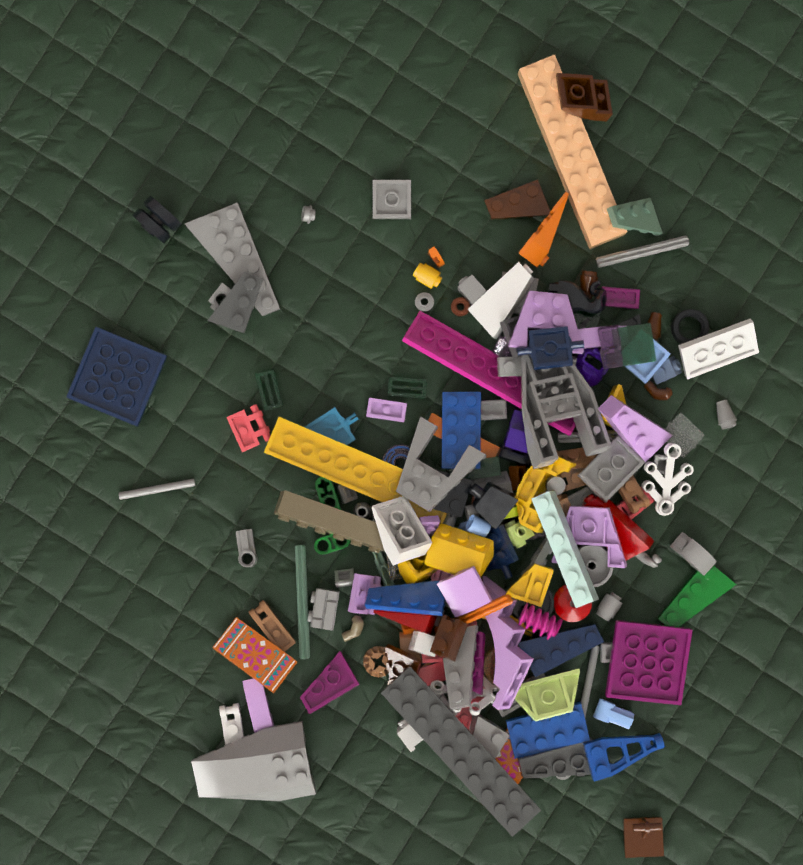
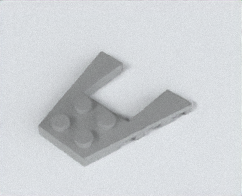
(423, 483)

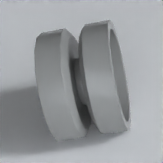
(599, 555)

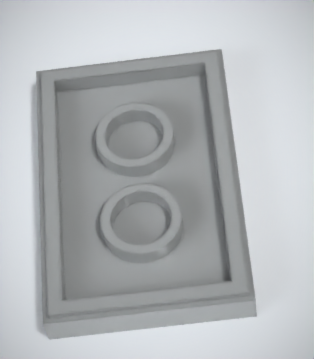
(611, 469)

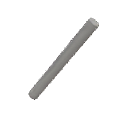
(157, 489)
(589, 678)

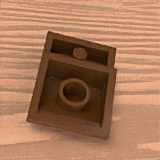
(584, 96)

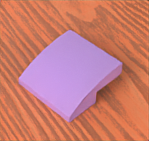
(464, 591)

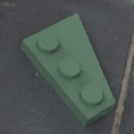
(635, 215)

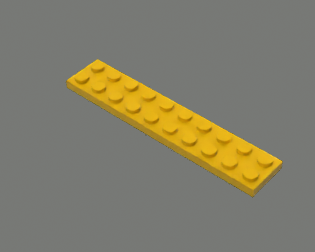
(338, 463)

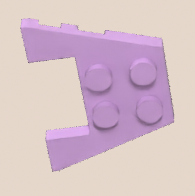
(544, 311)
(596, 528)

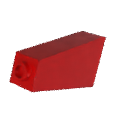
(631, 536)

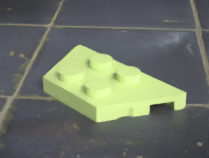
(549, 695)

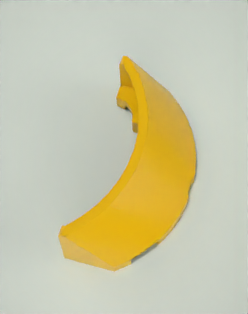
(534, 485)

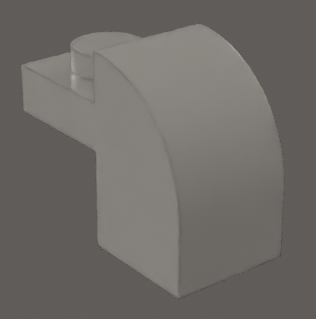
(693, 553)

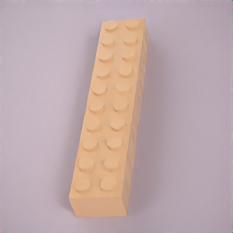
(571, 153)

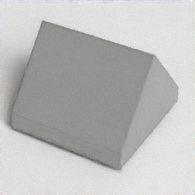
(660, 461)
(346, 494)
(344, 577)

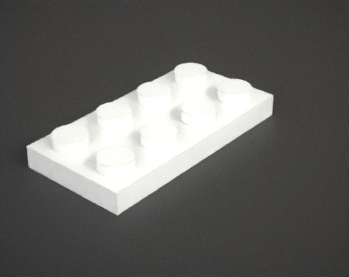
(718, 348)

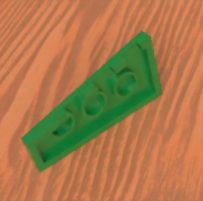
(695, 596)

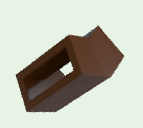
(516, 475)

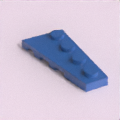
(407, 598)

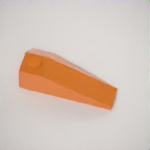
(540, 242)

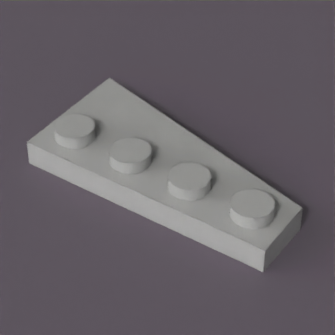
(459, 673)

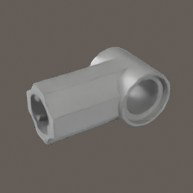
(246, 545)

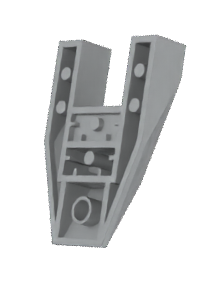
(555, 396)

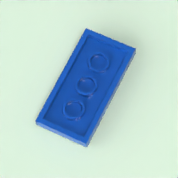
(460, 426)
(547, 734)

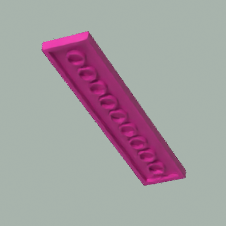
(468, 360)

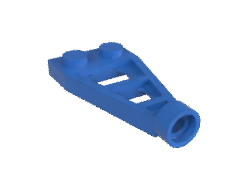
(597, 756)

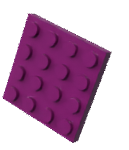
(648, 662)

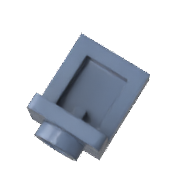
(669, 369)

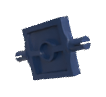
(550, 348)
(503, 550)

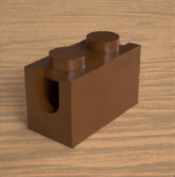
(448, 638)

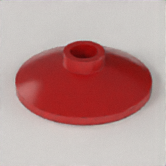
(564, 610)

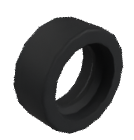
(686, 313)

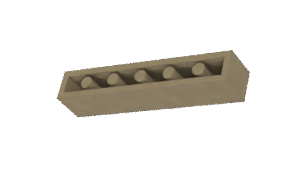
(329, 520)

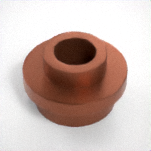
(460, 300)

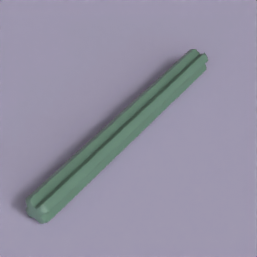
(302, 601)

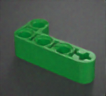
(333, 545)

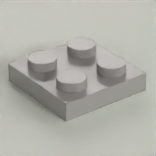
(391, 199)

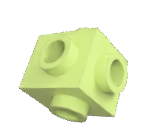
(518, 533)

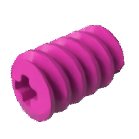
(539, 621)

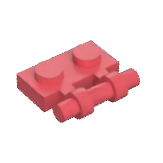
(244, 431)

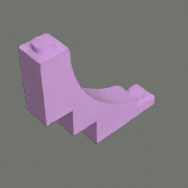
(510, 660)

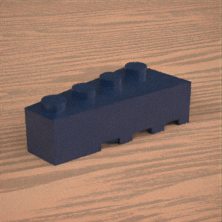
(561, 648)

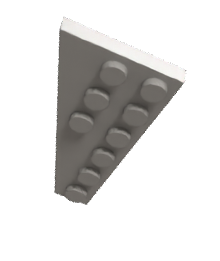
(232, 247)

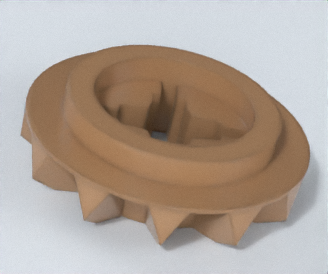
(375, 652)

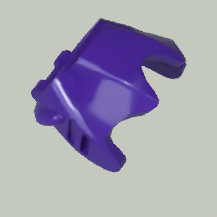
(589, 372)

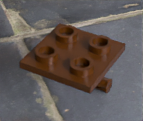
(643, 837)

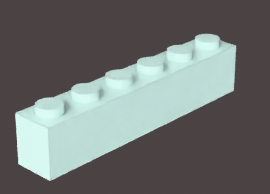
(565, 549)

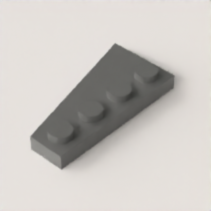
(556, 762)

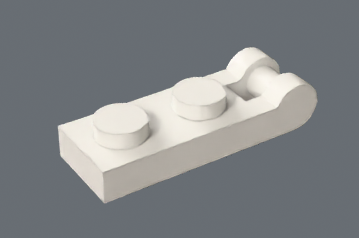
(232, 728)

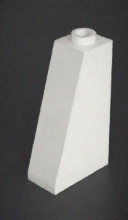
(502, 299)

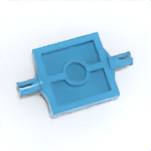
(334, 426)

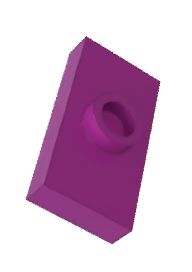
(622, 297)

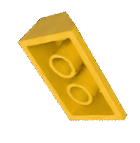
(458, 550)

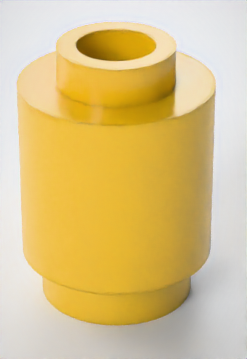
(427, 275)

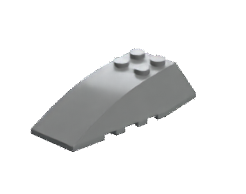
(258, 767)

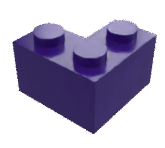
(515, 435)

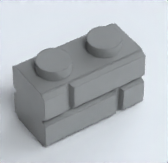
(324, 608)

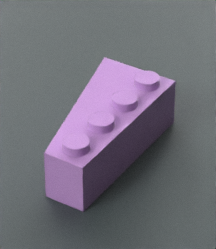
(634, 428)

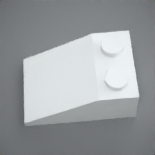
(400, 530)

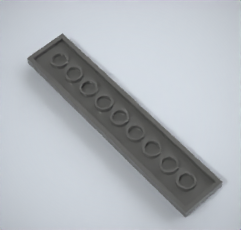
(460, 751)

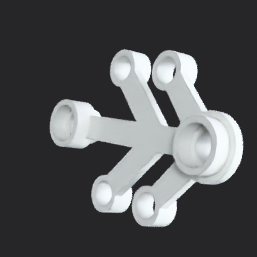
(668, 481)
(488, 696)

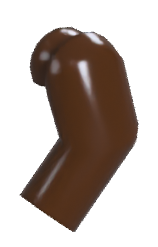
(658, 393)

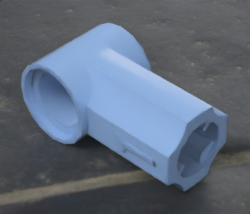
(476, 526)
(611, 713)

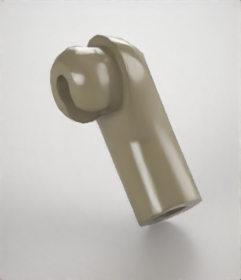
(355, 630)

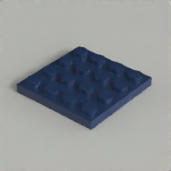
(116, 376)

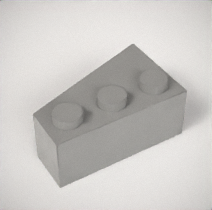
(488, 734)

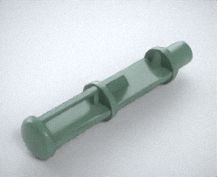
(383, 569)

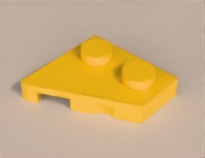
(532, 585)

